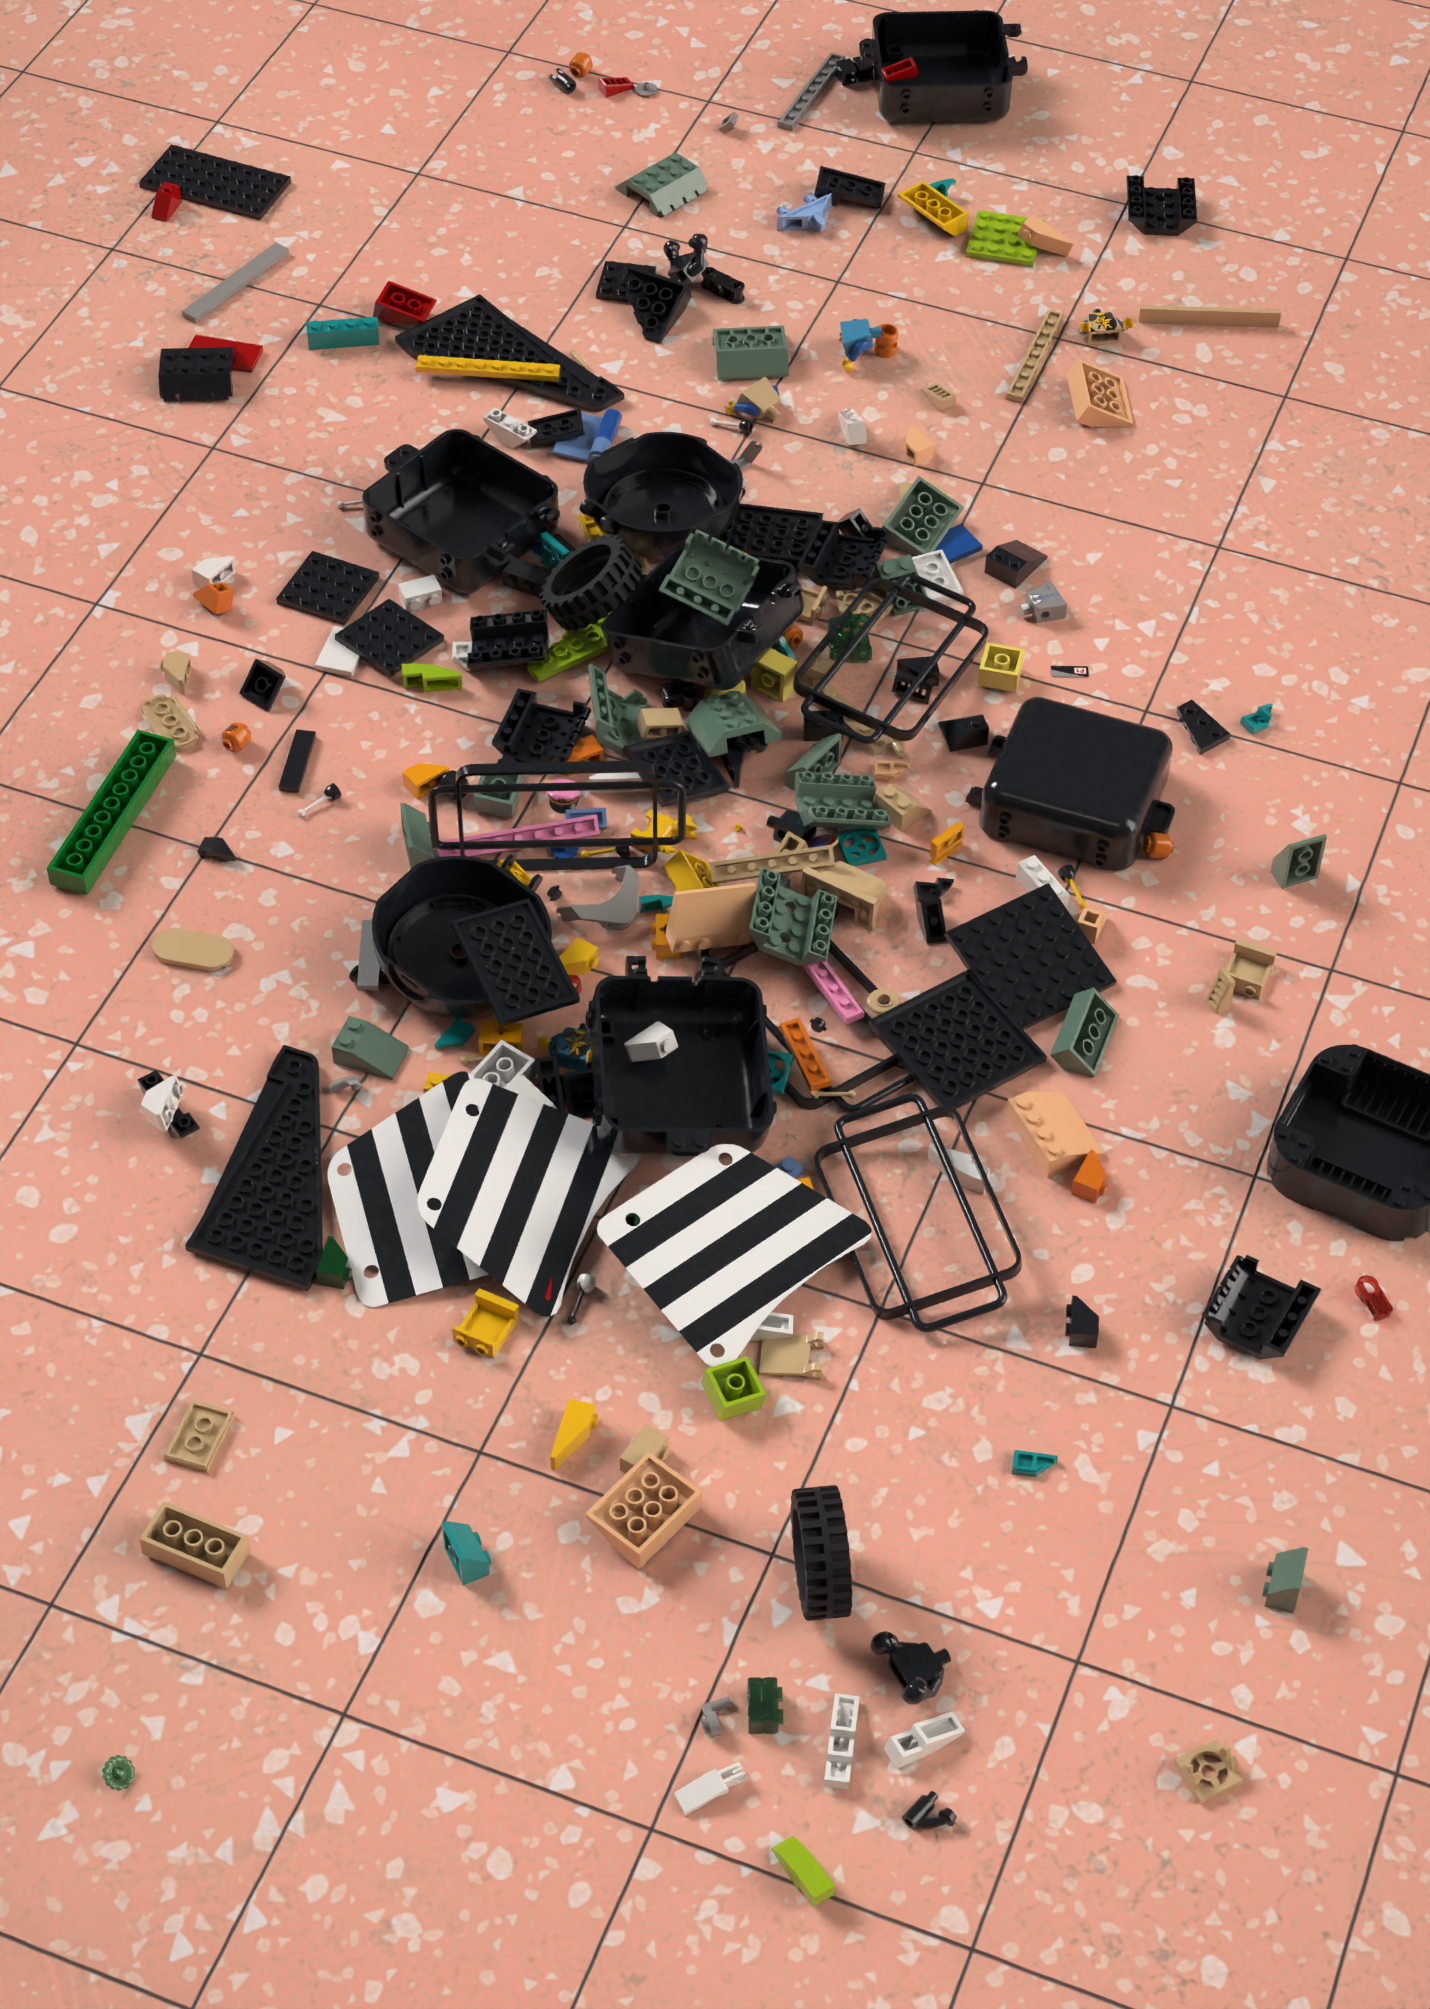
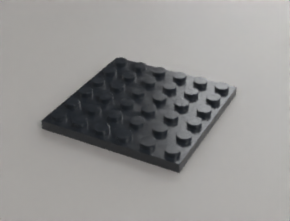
(1030, 956)
(957, 1041)

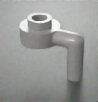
(711, 1722)

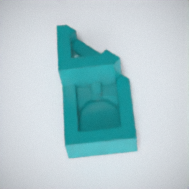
(943, 185)
(1257, 721)
(654, 902)

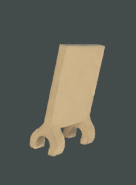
(791, 1356)

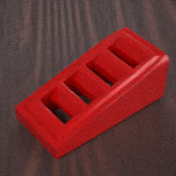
(900, 70)
(614, 86)

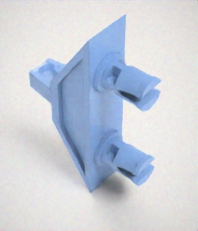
(805, 217)

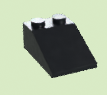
(1013, 562)

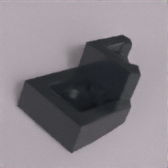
(216, 847)
(929, 890)

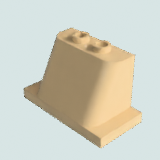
(851, 886)

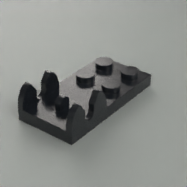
(849, 187)

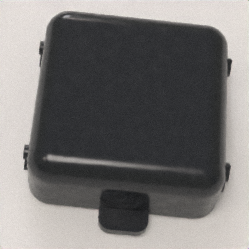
(958, 60)
(459, 508)
(679, 644)
(1076, 784)
(700, 1093)

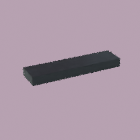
(297, 761)

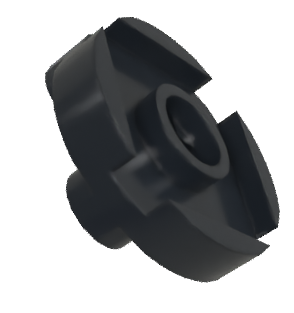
(754, 742)

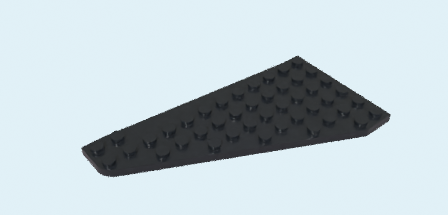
(485, 333)
(270, 1193)

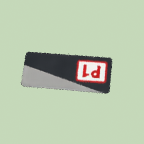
(1069, 671)

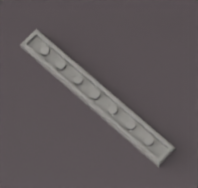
(810, 93)
(235, 282)

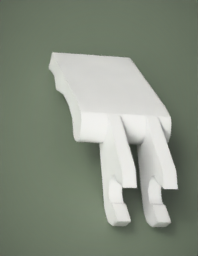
(709, 1787)

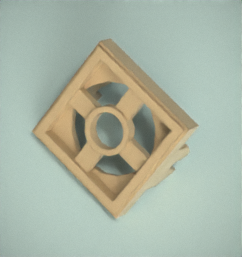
(1193, 1779)

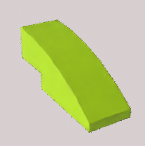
(431, 677)
(804, 1870)

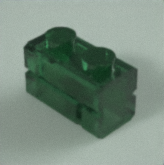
(763, 1705)

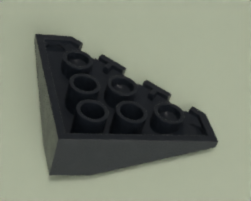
(655, 300)

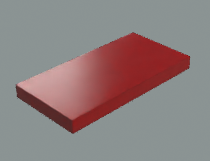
(246, 355)

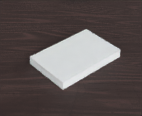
(937, 569)
(336, 657)

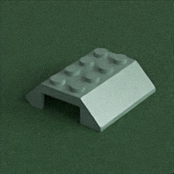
(667, 184)
(711, 577)
(613, 714)
(727, 717)

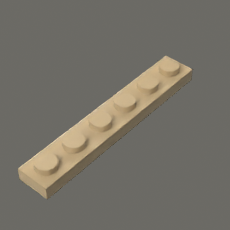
(874, 748)
(780, 862)

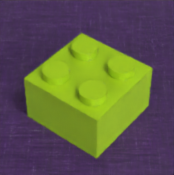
(733, 1388)

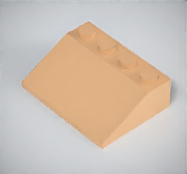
(1098, 396)
(710, 917)
(1052, 1130)
(645, 1509)

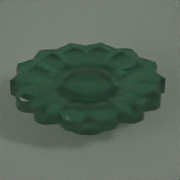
(118, 1772)

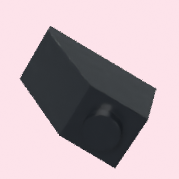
(856, 524)
(915, 665)
(931, 919)

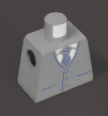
(1044, 604)

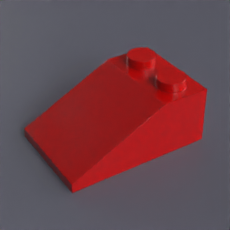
(402, 305)

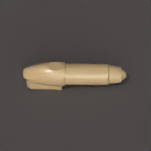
(577, 358)
(897, 747)

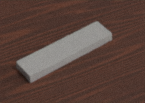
(368, 964)

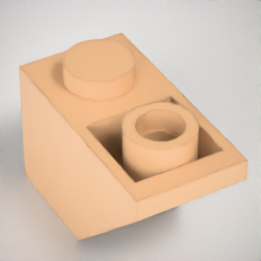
(918, 447)
(1092, 922)

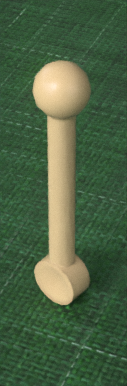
(463, 1059)
(815, 1094)

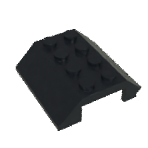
(196, 372)
(841, 559)
(539, 731)
(1257, 1310)

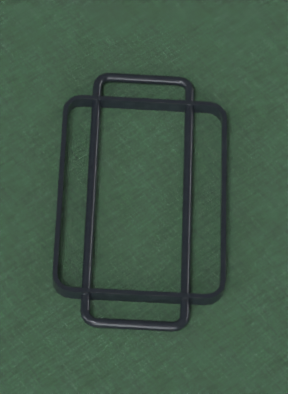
(884, 726)
(561, 768)
(811, 1103)
(911, 1307)

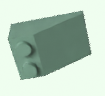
(1299, 861)
(368, 1049)

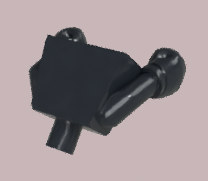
(688, 266)
(913, 1664)

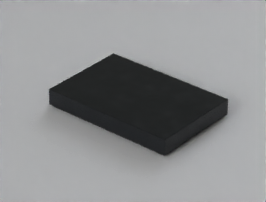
(557, 427)

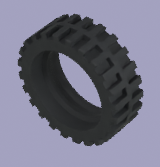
(591, 582)
(821, 1552)

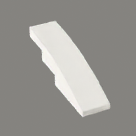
(841, 1741)

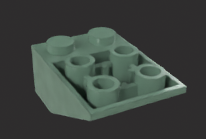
(894, 570)

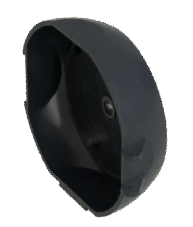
(658, 474)
(416, 935)

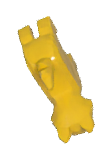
(665, 828)

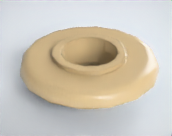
(882, 995)

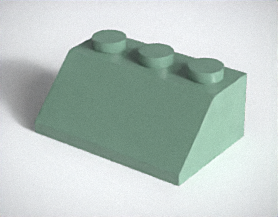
(819, 759)
(416, 835)

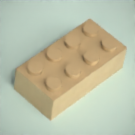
(195, 1544)

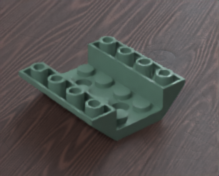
(750, 352)
(838, 801)
(804, 929)

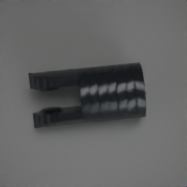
(563, 81)

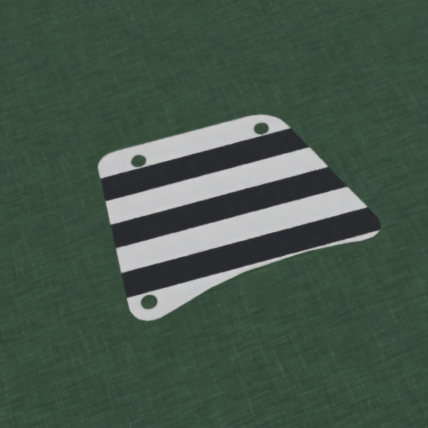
(518, 1188)
(380, 1205)
(727, 1244)

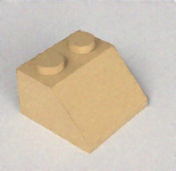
(900, 805)

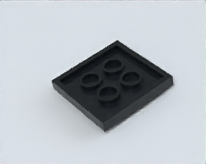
(609, 284)

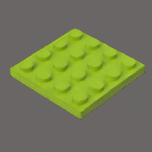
(996, 240)

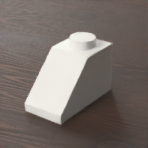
(213, 571)
(651, 1043)

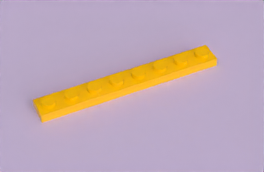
(487, 368)

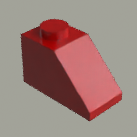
(166, 201)

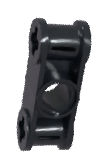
(723, 285)

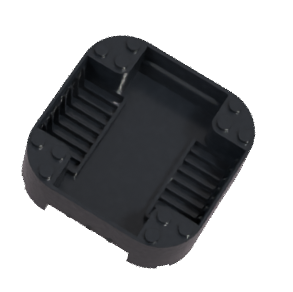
(1358, 1142)

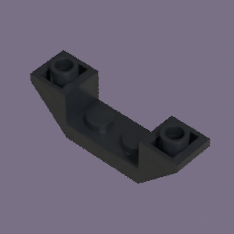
(182, 1123)

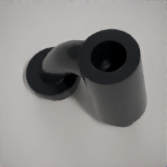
(918, 1812)

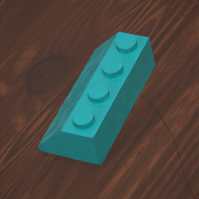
(342, 333)

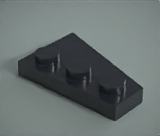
(1202, 727)

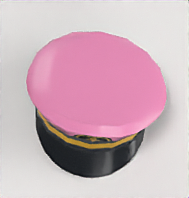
(563, 800)

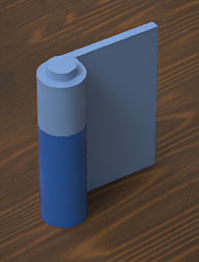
(597, 438)

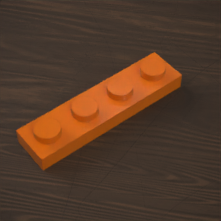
(805, 1054)

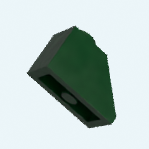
(333, 1266)

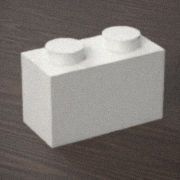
(420, 593)

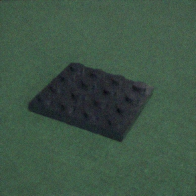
(328, 588)
(389, 637)
(680, 760)

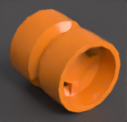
(886, 344)

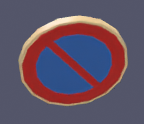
(823, 840)

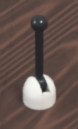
(584, 1284)

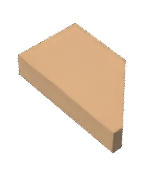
(890, 769)

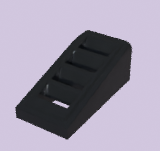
(907, 678)

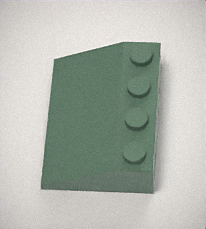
(921, 519)

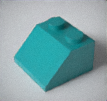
(465, 1551)

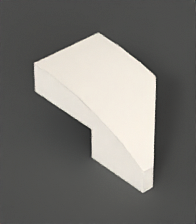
(460, 653)

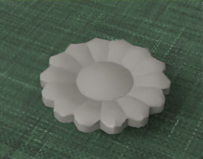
(646, 89)

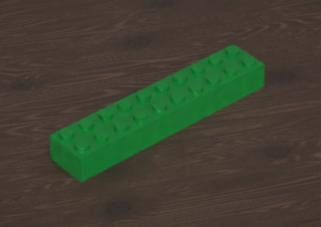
(111, 812)

